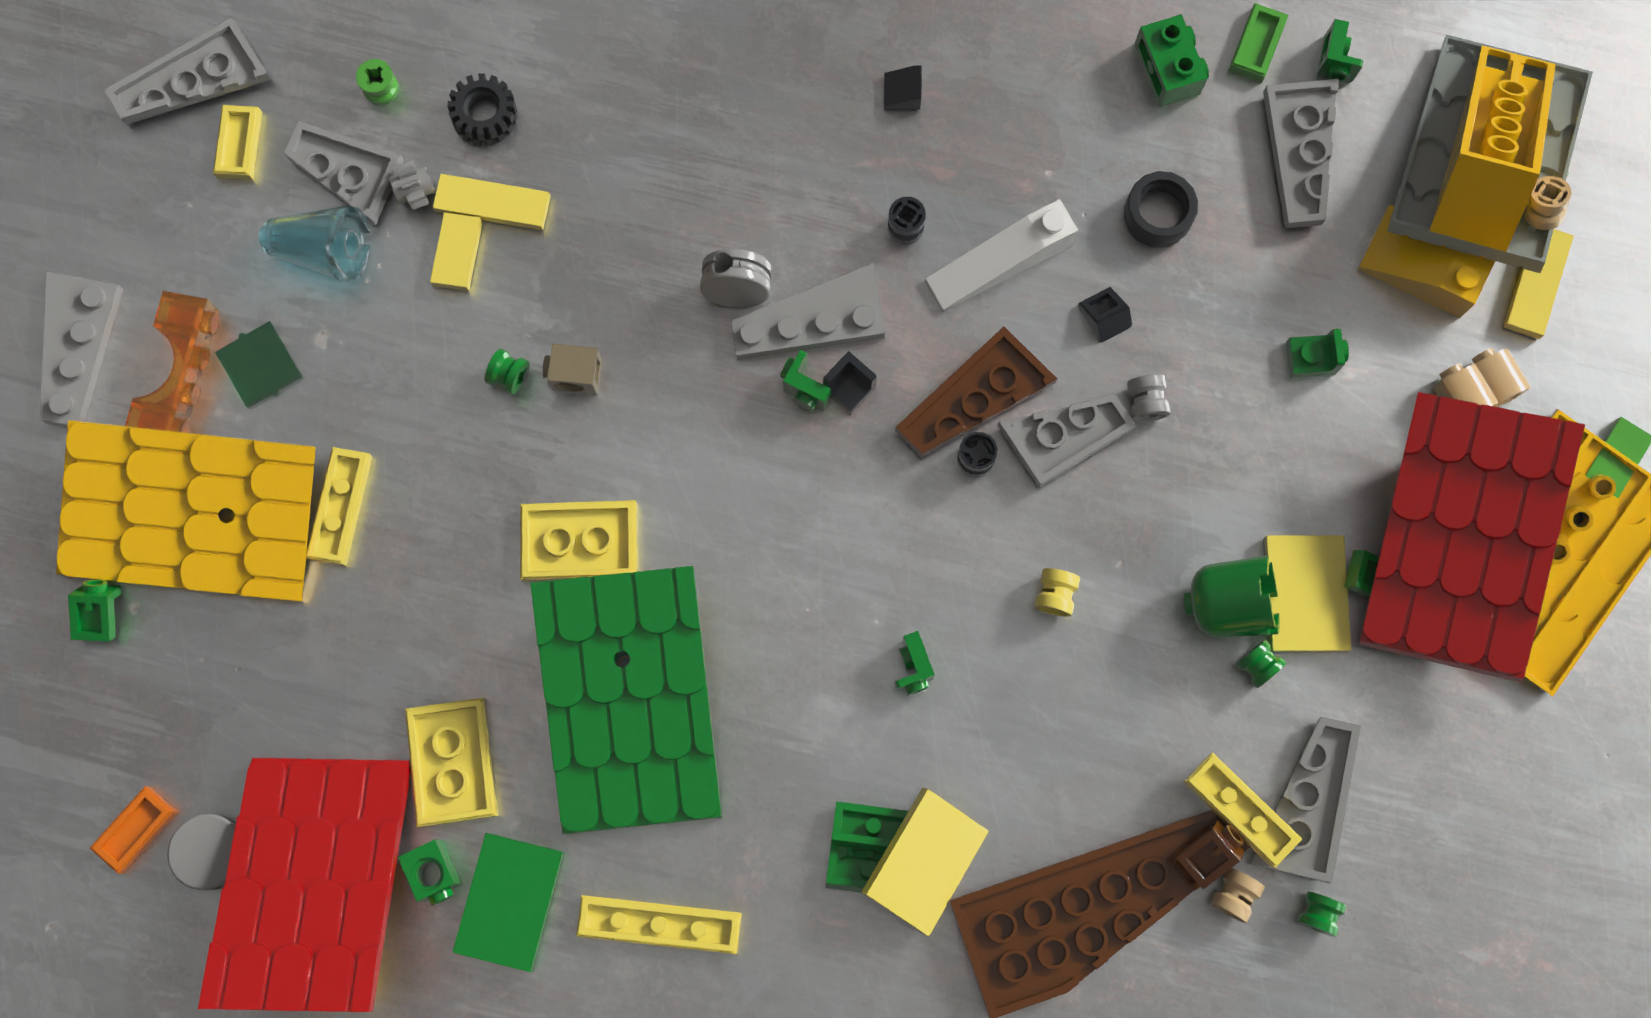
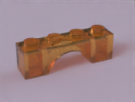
(189, 327)

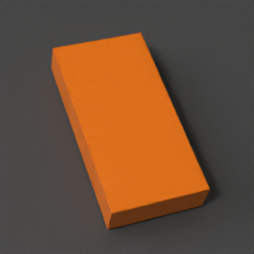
(133, 830)

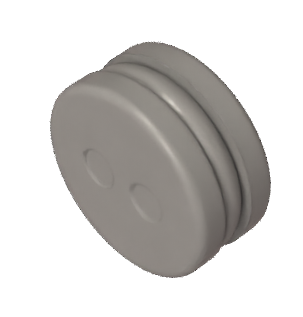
(735, 278)
(201, 851)

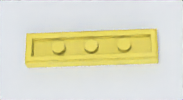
(659, 924)

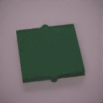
(258, 364)

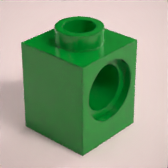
(418, 859)

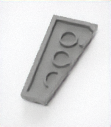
(193, 72)
(1301, 137)
(818, 317)
(75, 339)
(1317, 800)

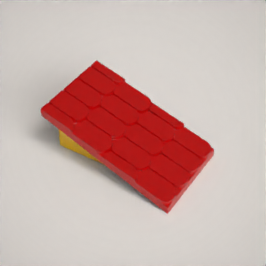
(1471, 535)
(307, 886)

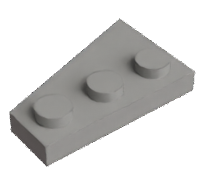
(345, 167)
(1064, 437)

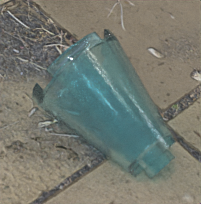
(320, 241)

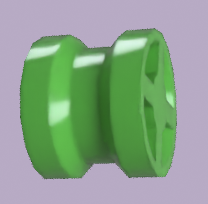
(377, 91)

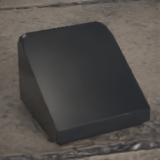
(903, 88)
(1106, 314)

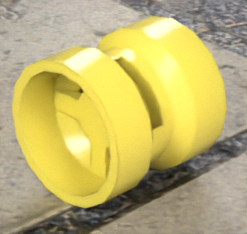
(1057, 592)

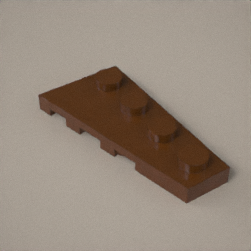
(979, 390)

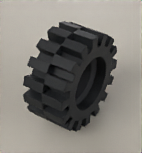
(478, 90)

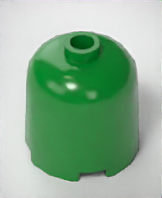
(1234, 598)

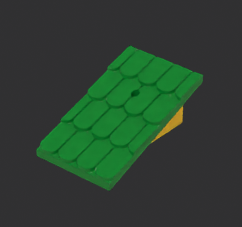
(632, 738)

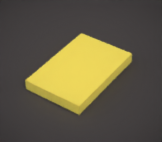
(577, 539)
(1310, 593)
(451, 762)
(925, 861)

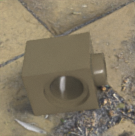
(573, 369)

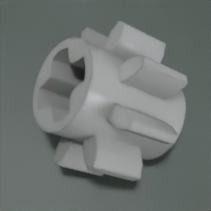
(412, 184)

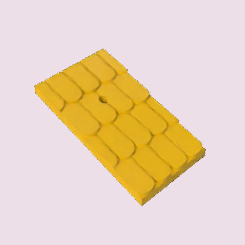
(149, 505)
(1590, 562)

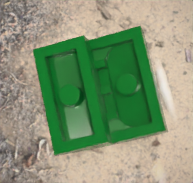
(859, 843)

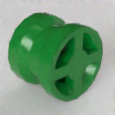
(506, 371)
(1261, 663)
(1322, 914)

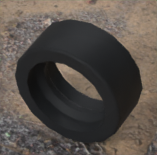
(1169, 183)

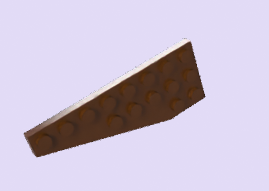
(1067, 919)

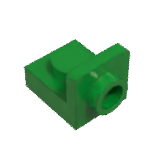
(1333, 57)
(1317, 354)
(93, 611)
(915, 657)

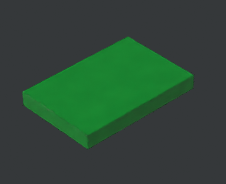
(508, 902)

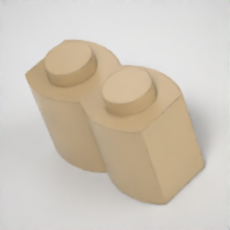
(1489, 381)

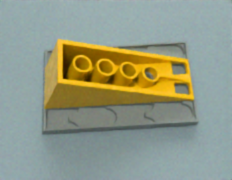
(1481, 146)

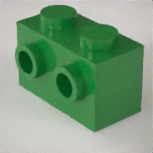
(1171, 60)

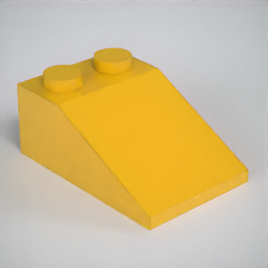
(1425, 270)

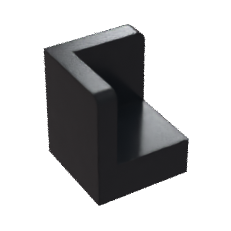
(850, 382)

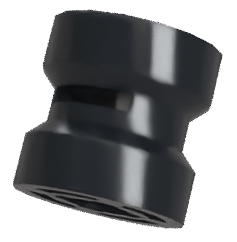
(906, 229)
(979, 447)

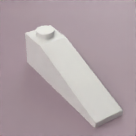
(1004, 255)

